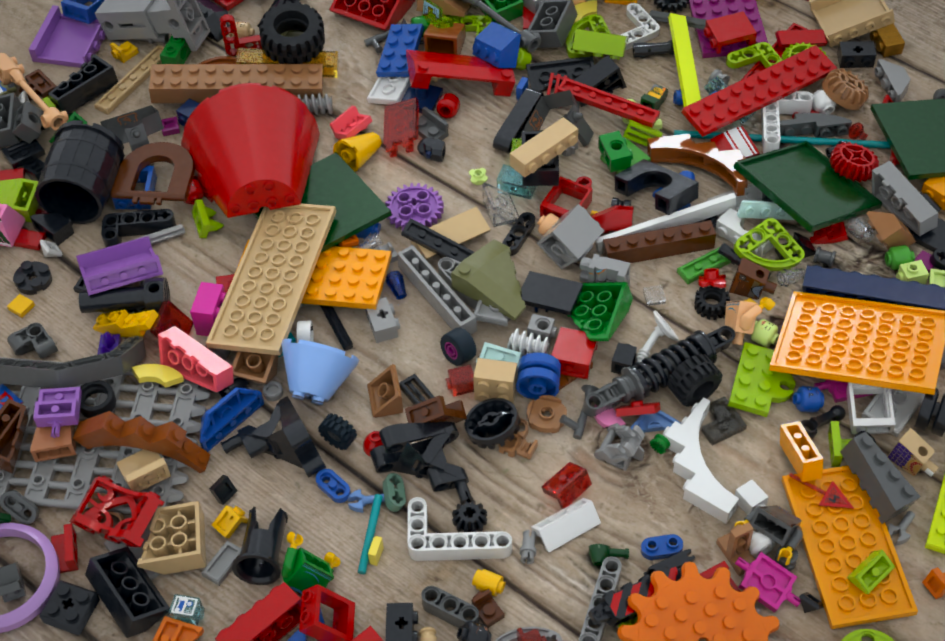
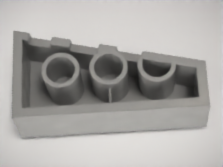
(903, 199)

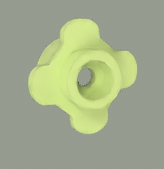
(478, 176)

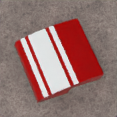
(736, 139)

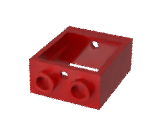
(567, 187)
(342, 616)

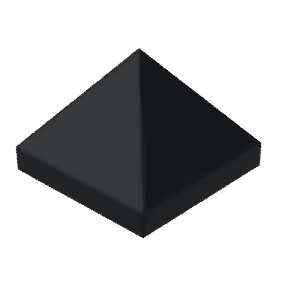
(810, 603)

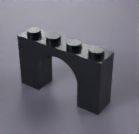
(676, 190)

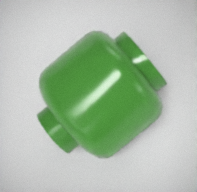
(898, 255)

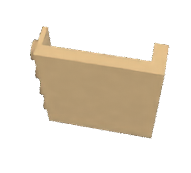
(850, 18)

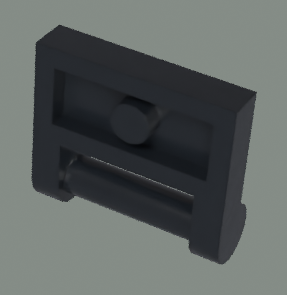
(22, 153)

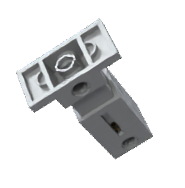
(152, 17)

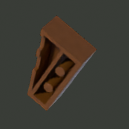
(12, 429)

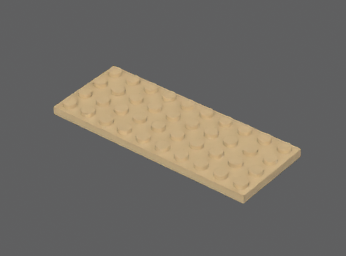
(271, 279)

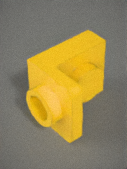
(124, 51)
(229, 520)

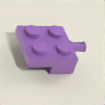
(57, 408)

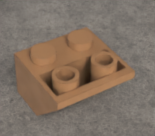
(890, 229)

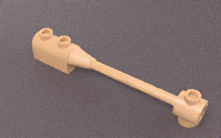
(13, 72)

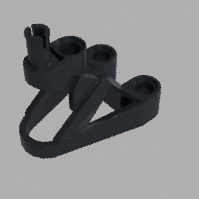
(289, 443)
(400, 455)

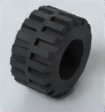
(694, 380)

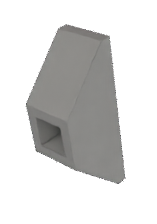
(893, 79)

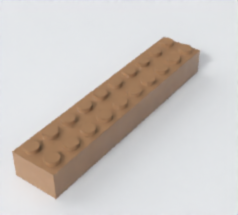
(198, 81)

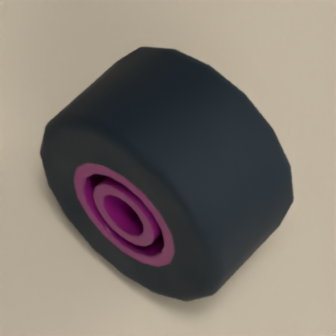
(458, 346)

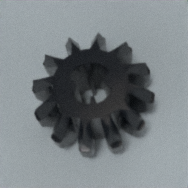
(469, 517)

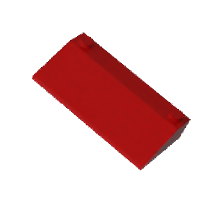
(424, 65)

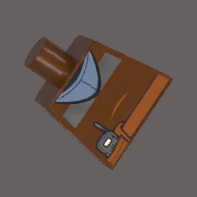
(751, 280)

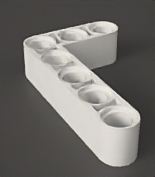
(796, 102)
(449, 541)

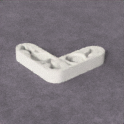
(648, 29)

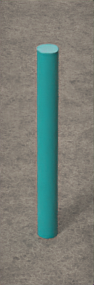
(370, 533)

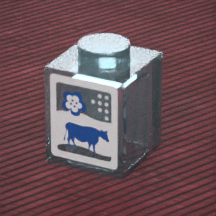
(186, 609)

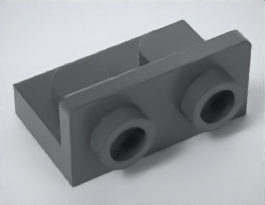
(432, 125)

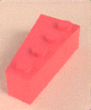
(194, 360)

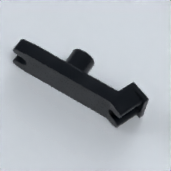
(677, 559)

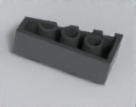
(879, 477)

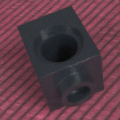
(623, 357)

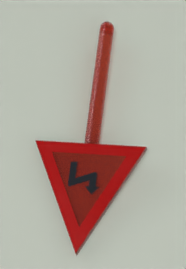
(832, 497)

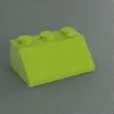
(599, 43)

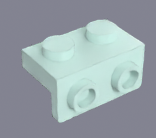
(499, 353)

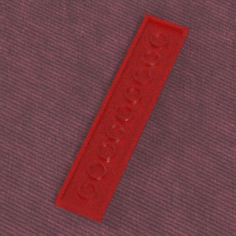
(758, 90)

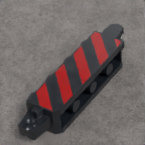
(614, 605)

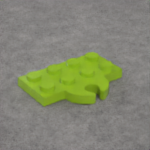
(755, 383)

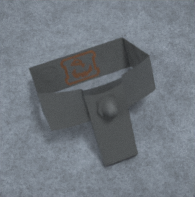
(574, 116)
(135, 126)

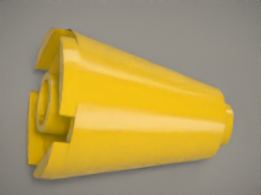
(357, 149)

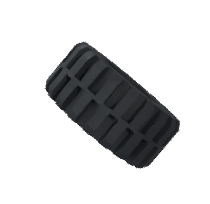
(287, 18)

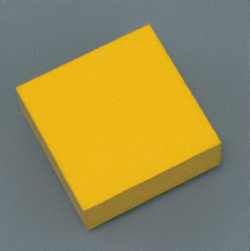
(21, 305)

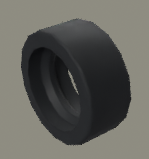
(97, 387)

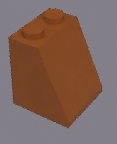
(445, 40)

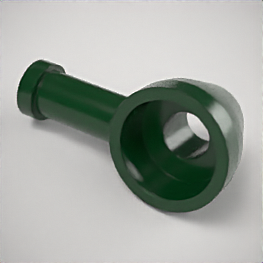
(599, 552)

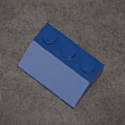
(497, 46)

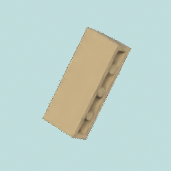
(459, 229)

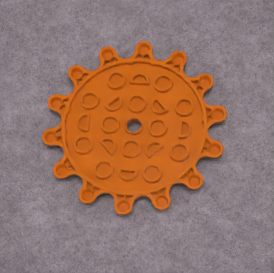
(697, 610)

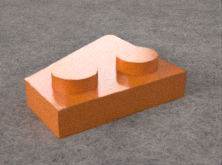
(177, 630)

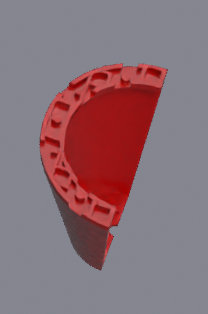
(252, 147)

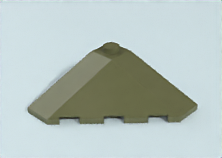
(490, 278)

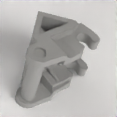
(621, 453)

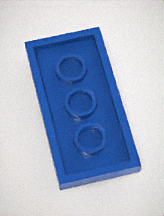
(399, 39)

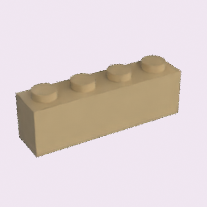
(544, 147)

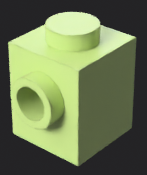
(913, 272)

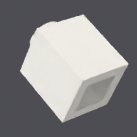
(751, 496)

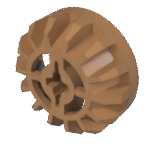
(845, 89)

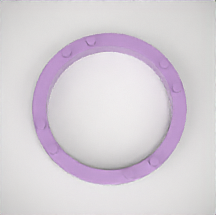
(36, 603)

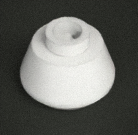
(760, 543)

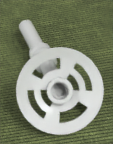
(661, 329)

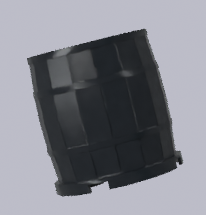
(79, 171)

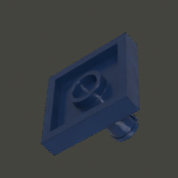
(426, 97)

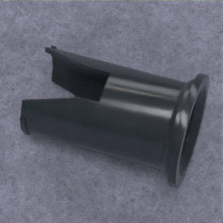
(261, 550)

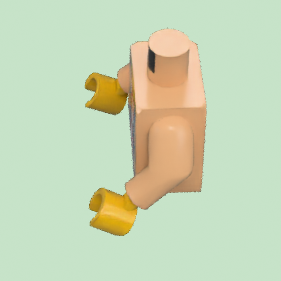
(742, 316)

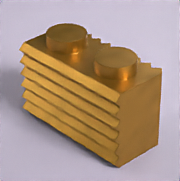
(888, 40)

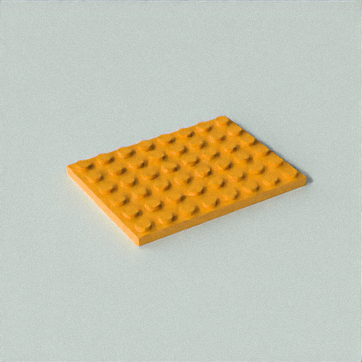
(861, 342)

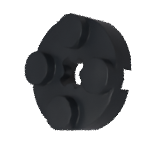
(29, 269)

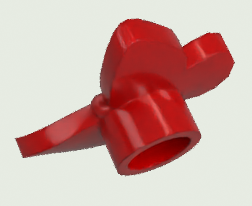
(712, 278)

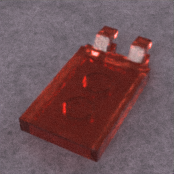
(401, 125)

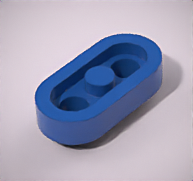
(335, 486)
(663, 548)

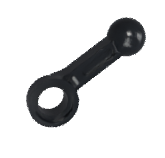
(836, 413)

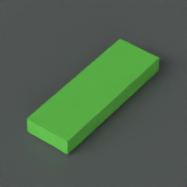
(691, 271)

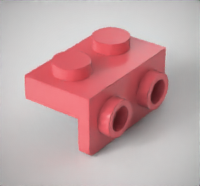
(350, 123)

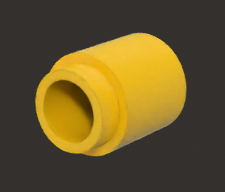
(486, 580)

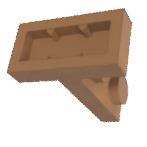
(737, 544)

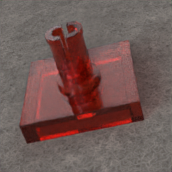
(169, 317)

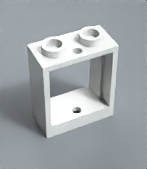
(870, 425)

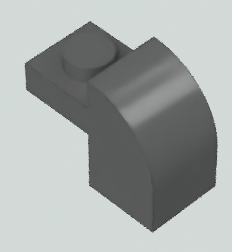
(11, 582)

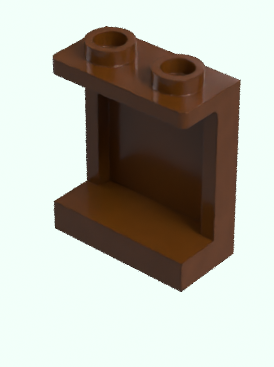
(436, 411)

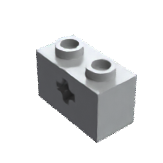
(382, 321)

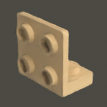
(143, 470)

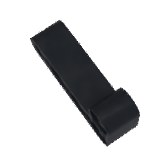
(134, 224)

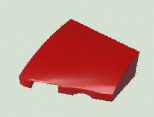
(830, 234)

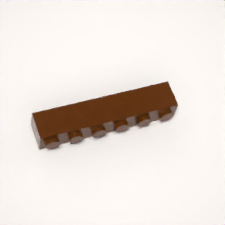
(661, 242)

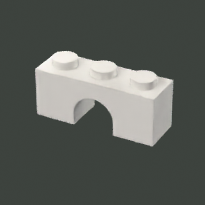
(731, 228)

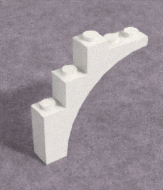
(701, 486)

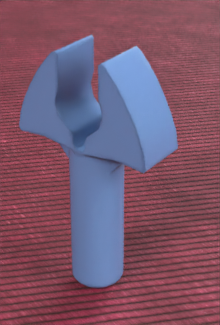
(363, 500)

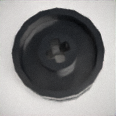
(933, 411)

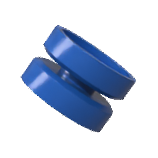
(538, 375)

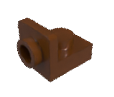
(488, 609)

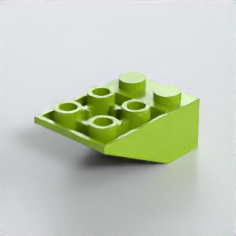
(20, 196)

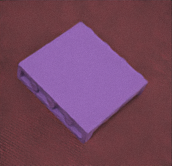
(66, 40)
(119, 265)

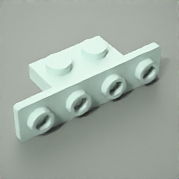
(761, 210)

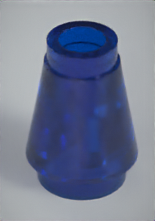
(396, 284)

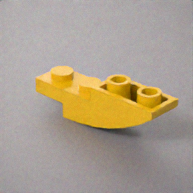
(124, 323)

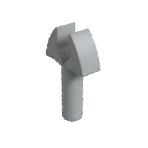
(903, 536)

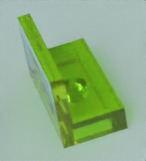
(434, 15)

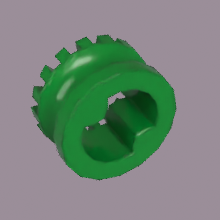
(660, 443)

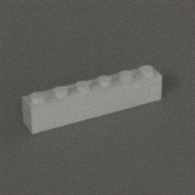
(436, 290)

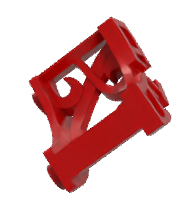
(140, 512)

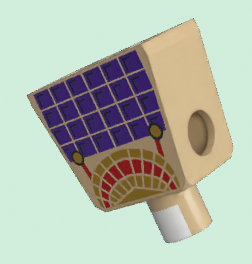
(913, 454)

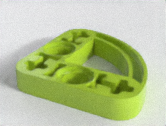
(588, 21)
(768, 234)

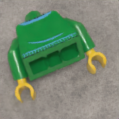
(305, 569)

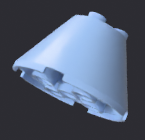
(315, 369)

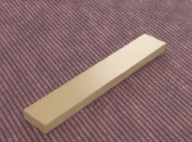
(129, 82)

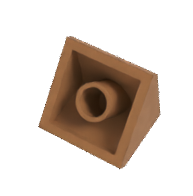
(255, 366)
(385, 393)

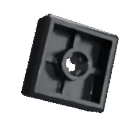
(62, 616)

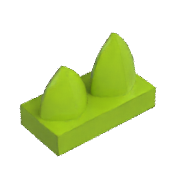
(203, 224)

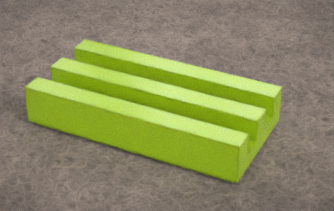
(642, 127)

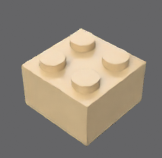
(495, 380)

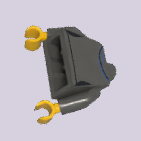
(778, 526)

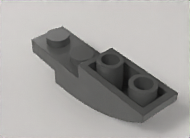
(818, 124)

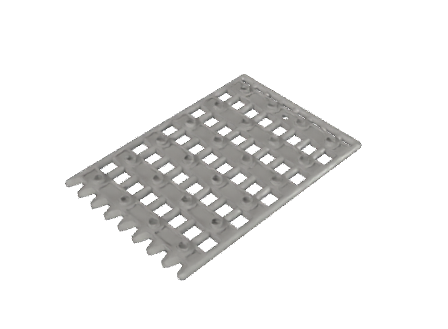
(88, 459)

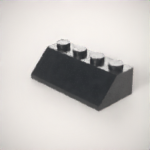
(126, 591)

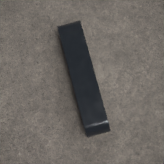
(517, 120)

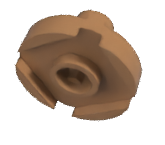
(542, 423)

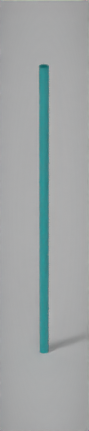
(793, 139)

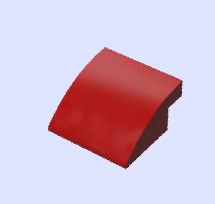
(373, 12)

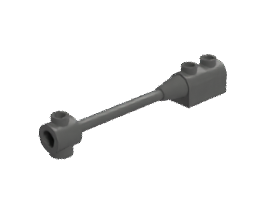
(528, 40)

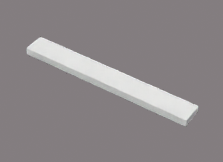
(678, 218)

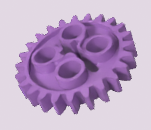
(415, 203)

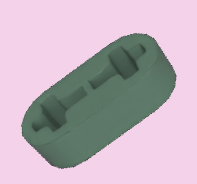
(396, 492)

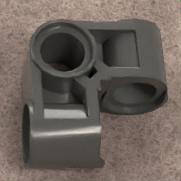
(32, 338)

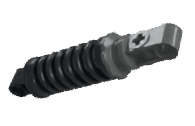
(655, 370)

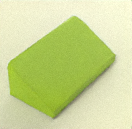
(871, 571)

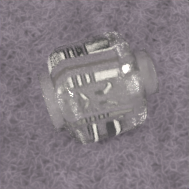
(859, 230)

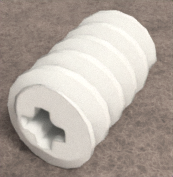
(528, 344)

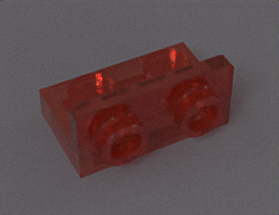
(567, 484)

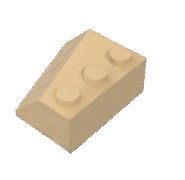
(175, 540)

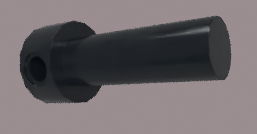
(131, 298)

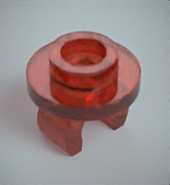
(857, 131)

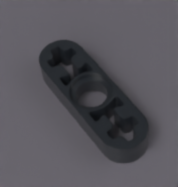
(519, 226)

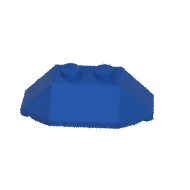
(228, 415)

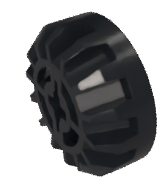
(492, 423)

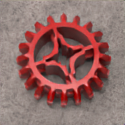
(853, 161)

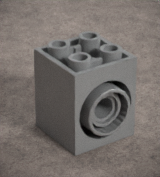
(570, 237)

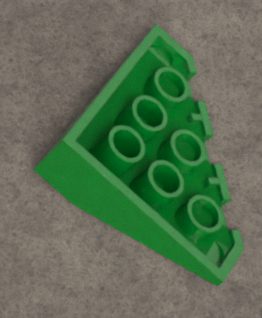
(601, 309)

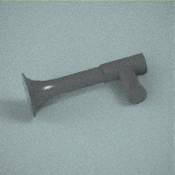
(377, 38)
(579, 426)

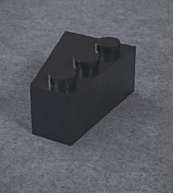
(603, 76)

